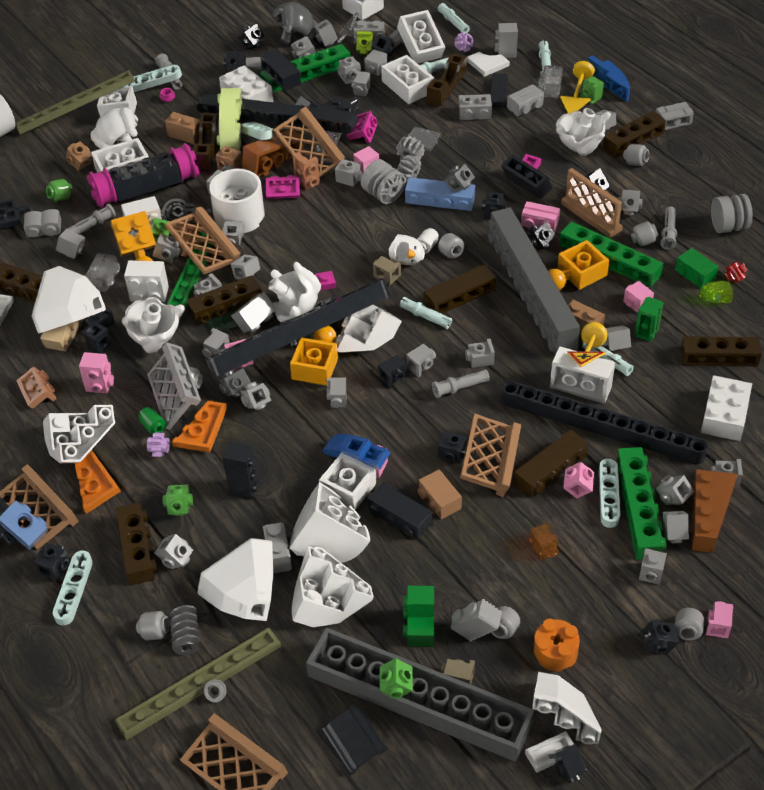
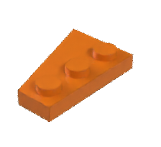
(203, 429)
(94, 482)

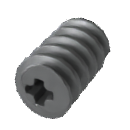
(184, 630)

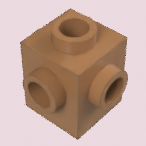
(78, 155)
(229, 156)

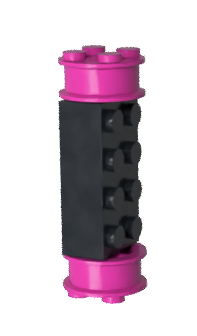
(143, 176)

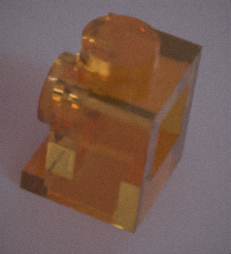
(544, 541)

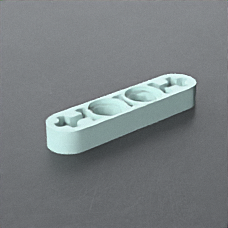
(173, 74)
(257, 130)
(606, 492)
(72, 587)

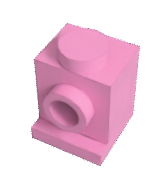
(720, 620)

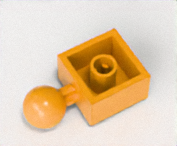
(134, 245)
(580, 265)
(315, 357)

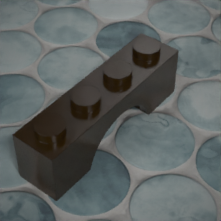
(454, 71)
(207, 140)

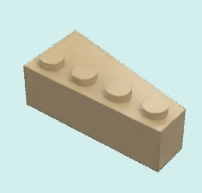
(62, 336)

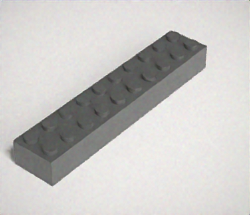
(533, 281)
(435, 699)

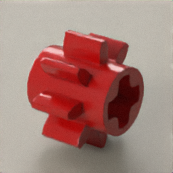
(735, 272)

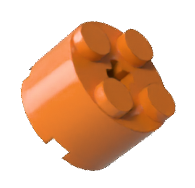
(556, 644)

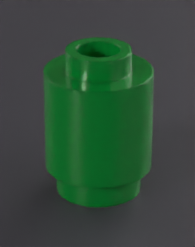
(151, 420)

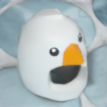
(408, 250)

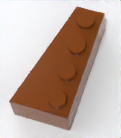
(267, 154)
(709, 507)

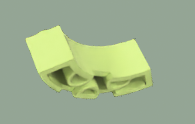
(229, 112)

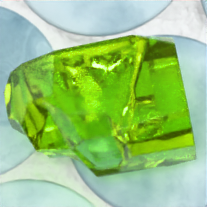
(717, 292)

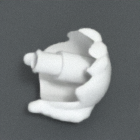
(114, 126)
(582, 130)
(295, 291)
(151, 322)

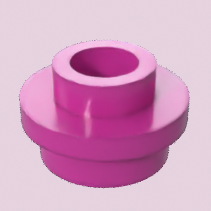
(167, 95)

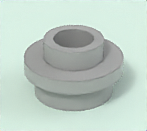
(208, 690)

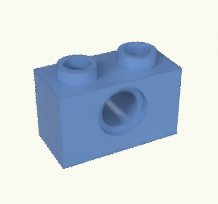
(27, 536)

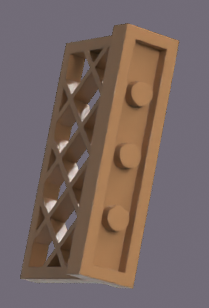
(322, 138)
(587, 209)
(214, 235)
(507, 458)
(49, 499)
(241, 744)

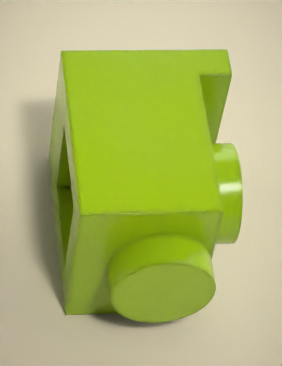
(364, 36)

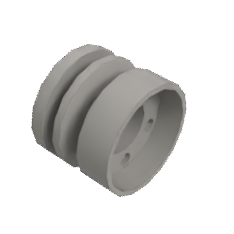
(383, 181)
(731, 213)

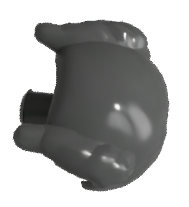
(295, 19)

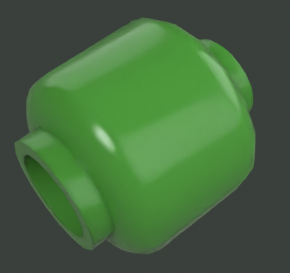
(59, 190)

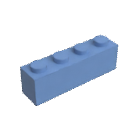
(438, 194)

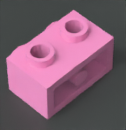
(96, 372)

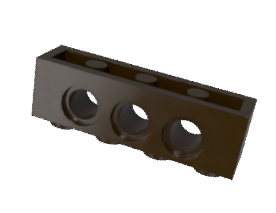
(635, 132)
(19, 282)
(222, 299)
(720, 351)
(135, 543)

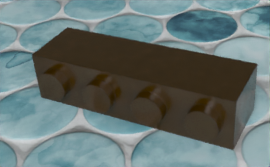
(460, 290)
(550, 463)

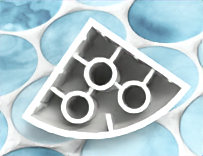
(330, 526)

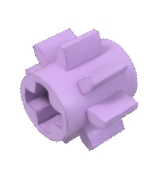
(463, 42)
(158, 445)

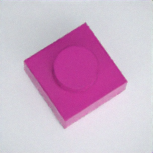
(533, 161)
(327, 280)

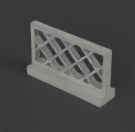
(181, 379)

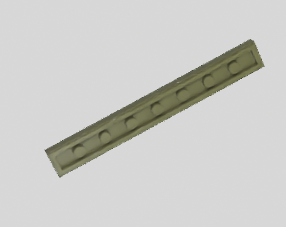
(75, 102)
(193, 684)

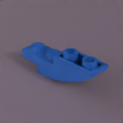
(612, 76)
(357, 448)

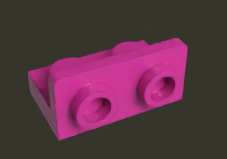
(364, 128)
(282, 187)

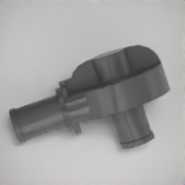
(179, 210)

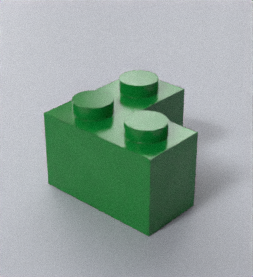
(419, 610)

